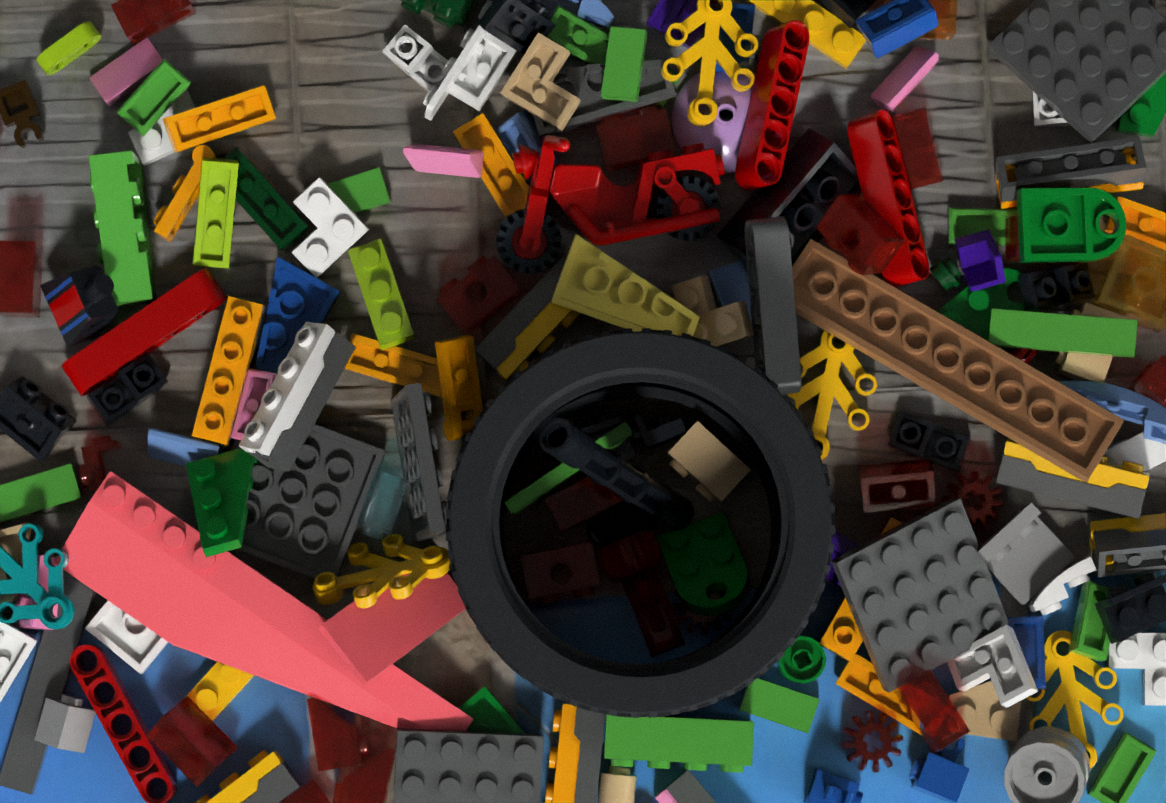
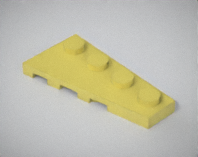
(613, 293)

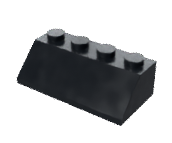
(809, 184)

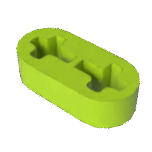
(68, 48)

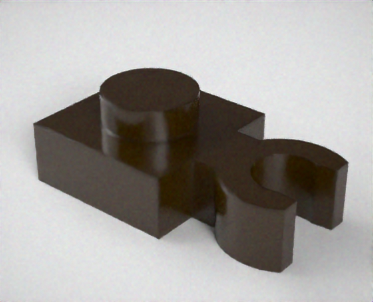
(18, 109)

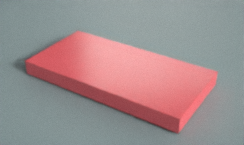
(382, 634)

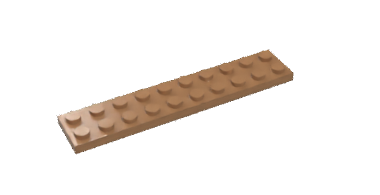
(952, 362)

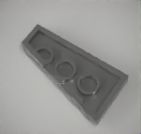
(587, 86)

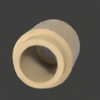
(617, 786)

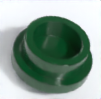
(946, 272)

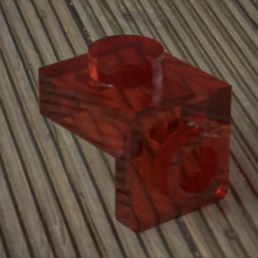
(93, 469)

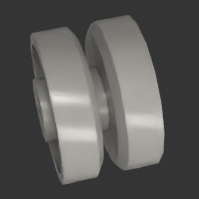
(1049, 751)

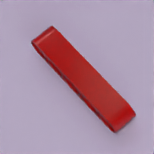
(775, 84)
(888, 192)
(144, 331)
(108, 713)

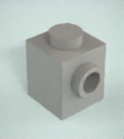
(65, 724)

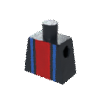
(81, 304)

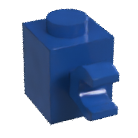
(940, 774)
(832, 789)

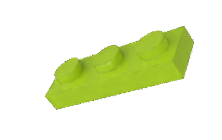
(215, 212)
(381, 294)

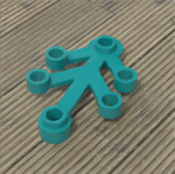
(26, 580)

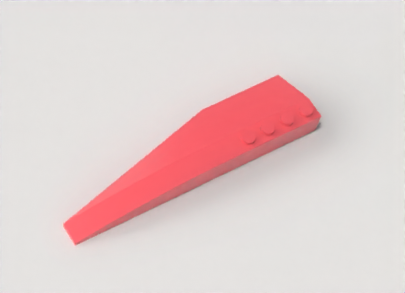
(228, 610)

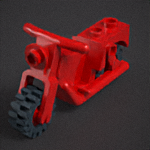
(602, 210)

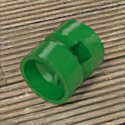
(802, 661)

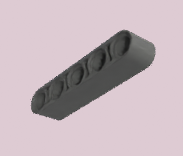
(773, 302)

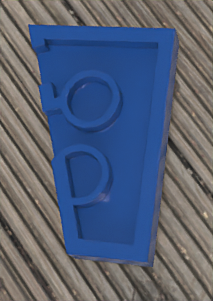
(292, 300)

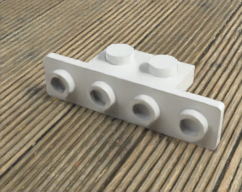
(473, 72)

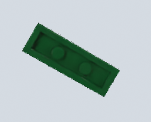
(265, 204)

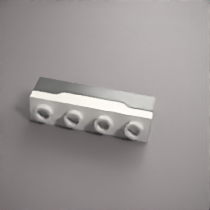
(297, 396)

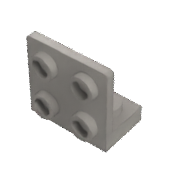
(1024, 554)

